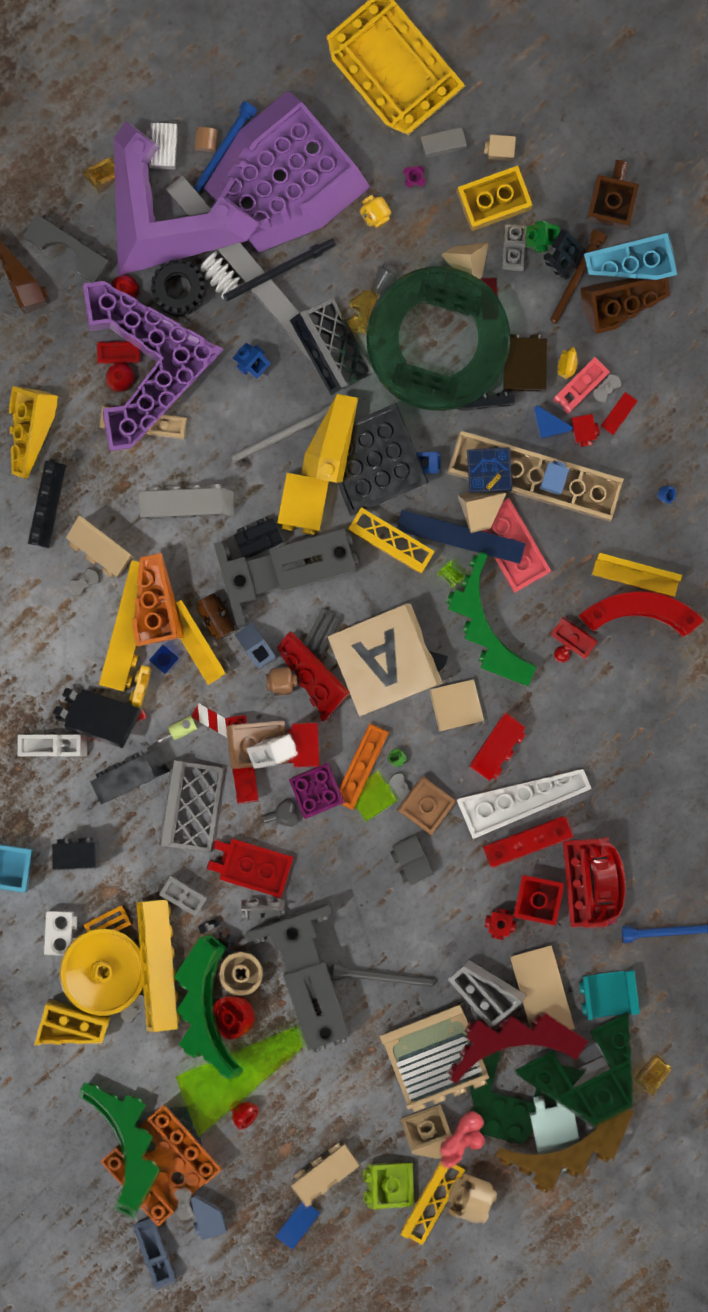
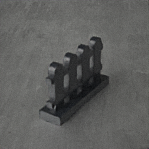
(47, 504)

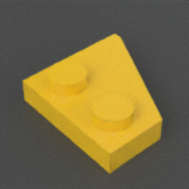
(142, 679)

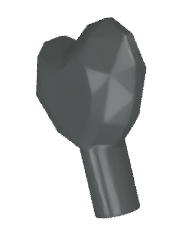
(284, 814)

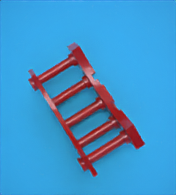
(643, 604)

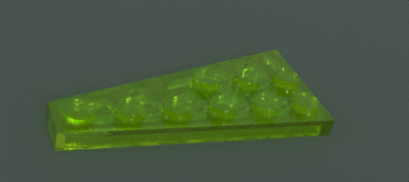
(212, 1096)

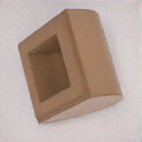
(205, 139)

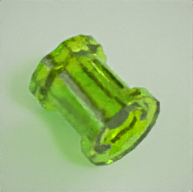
(450, 574)

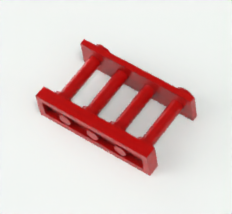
(527, 841)

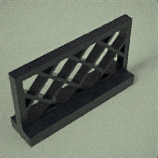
(321, 352)

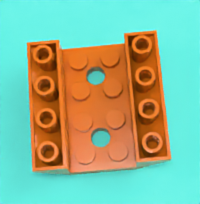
(173, 1152)

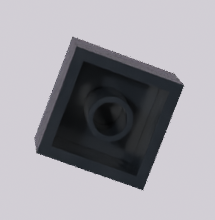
(75, 855)

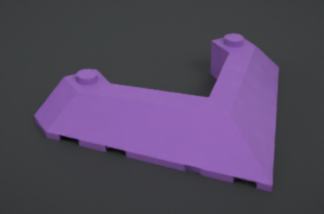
(149, 243)
(178, 353)

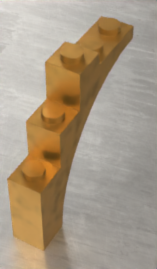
(547, 1167)

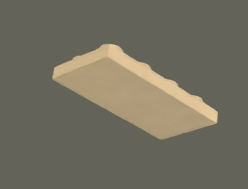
(541, 982)

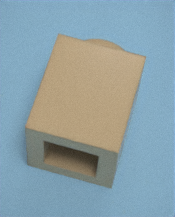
(500, 148)

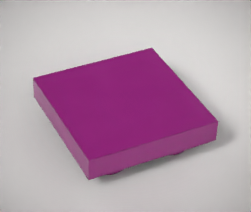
(316, 791)

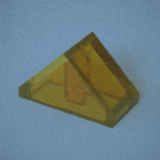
(100, 175)
(653, 1074)

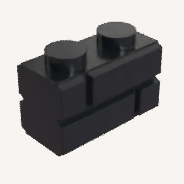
(258, 538)

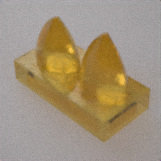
(364, 304)

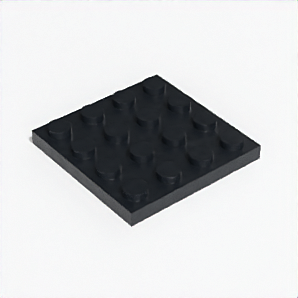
(380, 461)

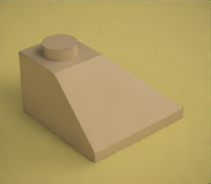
(426, 1131)

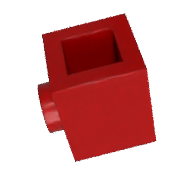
(584, 430)

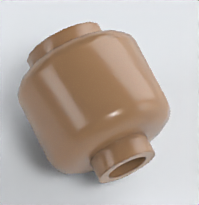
(281, 681)

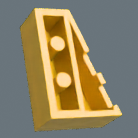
(69, 1024)

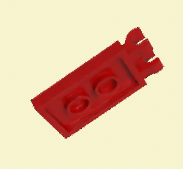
(252, 867)

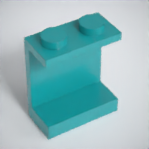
(609, 994)

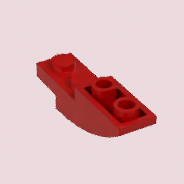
(244, 778)

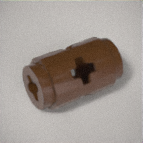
(212, 607)

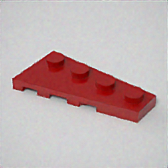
(318, 681)

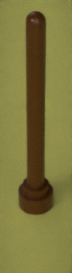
(596, 239)

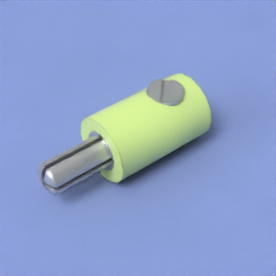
(178, 729)

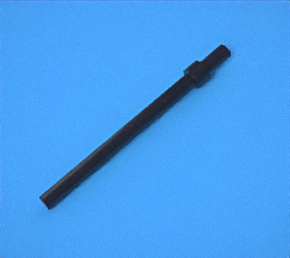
(314, 252)

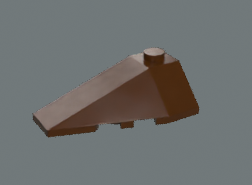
(23, 284)
(617, 301)

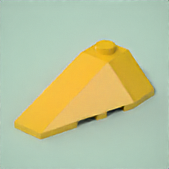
(32, 418)
(330, 445)

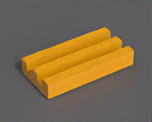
(124, 916)

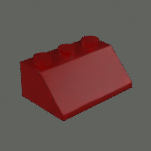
(497, 747)

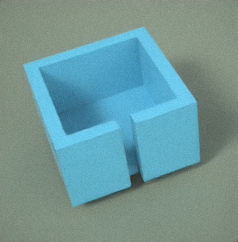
(15, 868)

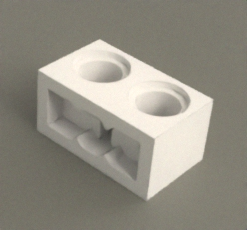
(272, 751)
(53, 932)

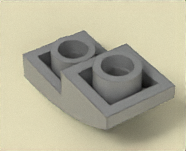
(514, 247)

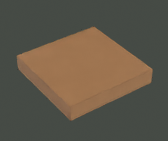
(426, 805)

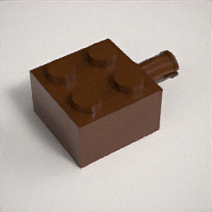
(613, 199)

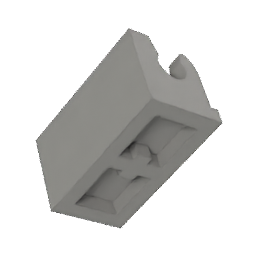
(183, 896)

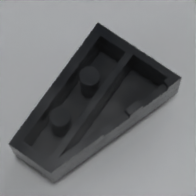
(128, 775)

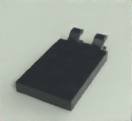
(98, 716)

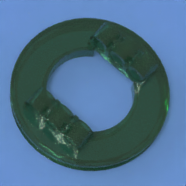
(454, 292)

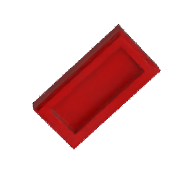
(117, 352)

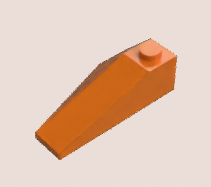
(156, 607)

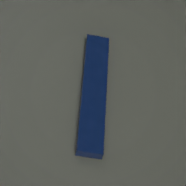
(460, 536)

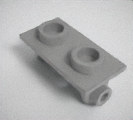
(272, 907)

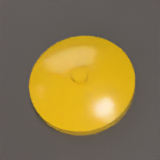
(101, 972)

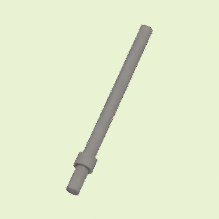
(280, 434)

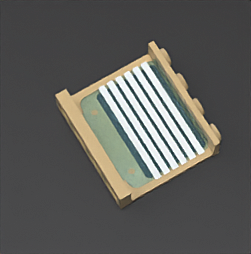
(424, 1054)

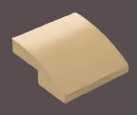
(456, 705)

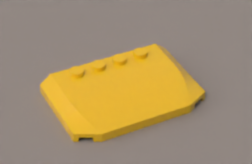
(392, 65)

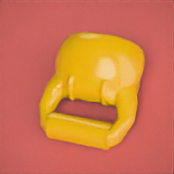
(567, 363)

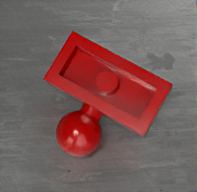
(573, 639)

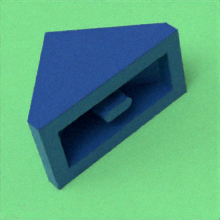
(549, 425)

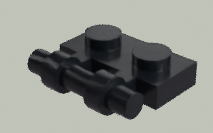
(564, 248)

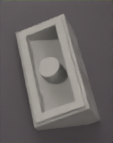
(443, 142)

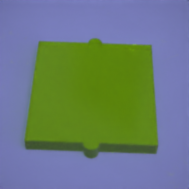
(374, 797)

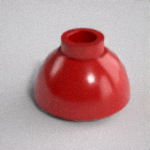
(126, 284)
(120, 377)
(244, 1115)

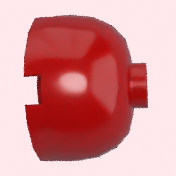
(233, 1016)

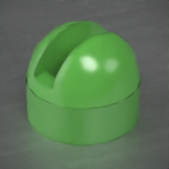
(393, 755)

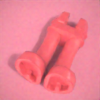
(465, 1136)

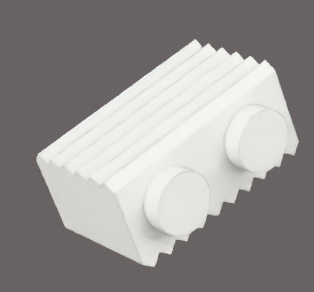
(166, 137)

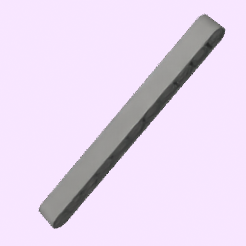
(240, 262)

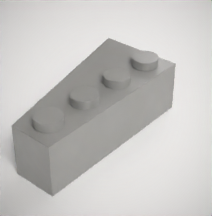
(186, 502)

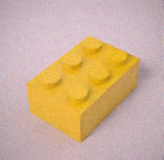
(494, 198)

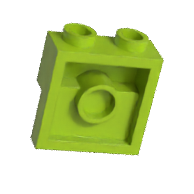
(388, 1185)

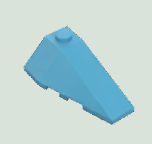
(641, 259)

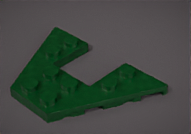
(602, 1095)
(506, 1115)

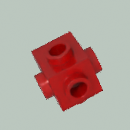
(491, 923)

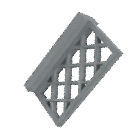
(173, 800)

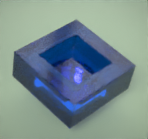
(163, 659)

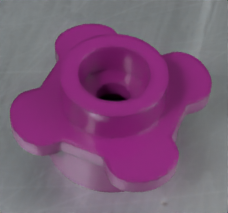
(419, 180)

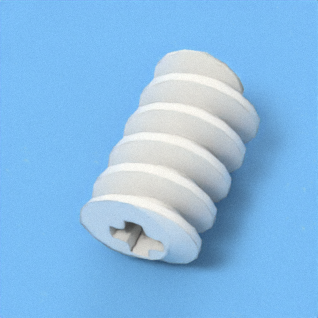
(218, 274)

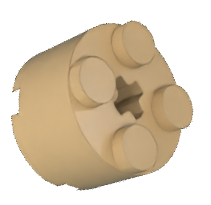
(241, 985)
(471, 1199)

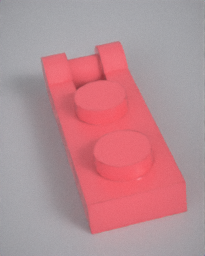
(582, 384)

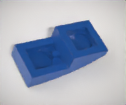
(297, 1225)

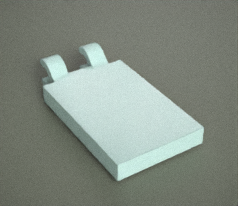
(553, 1128)

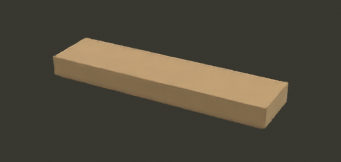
(165, 426)

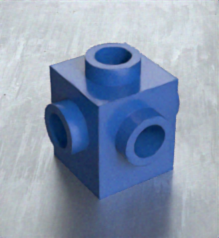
(251, 360)

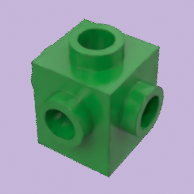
(538, 235)

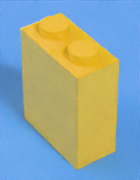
(302, 503)

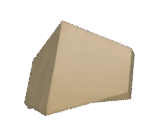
(468, 258)
(481, 508)

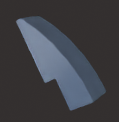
(155, 1254)

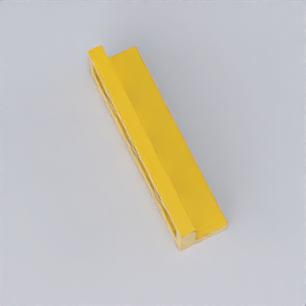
(386, 547)
(636, 574)
(198, 647)
(423, 1201)

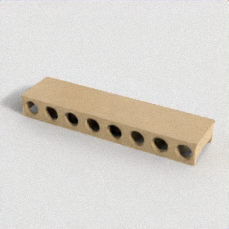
(583, 491)

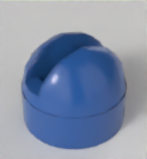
(670, 491)

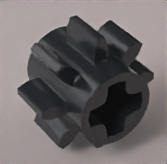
(225, 940)

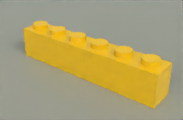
(122, 645)
(157, 965)

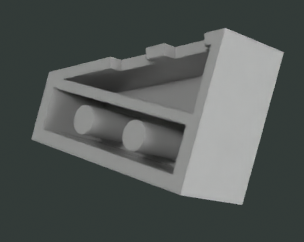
(486, 993)

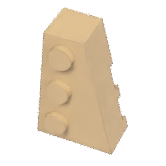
(324, 1173)

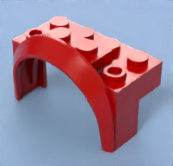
(607, 877)

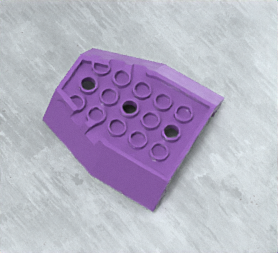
(314, 185)

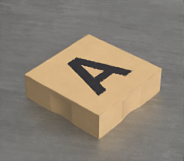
(384, 659)

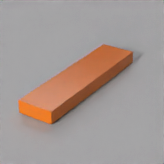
(362, 764)

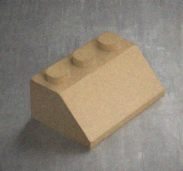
(98, 548)

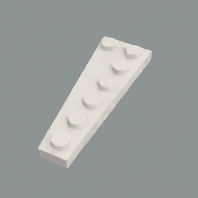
(505, 805)

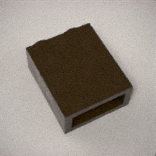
(526, 364)

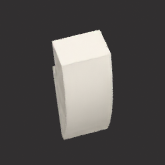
(52, 745)

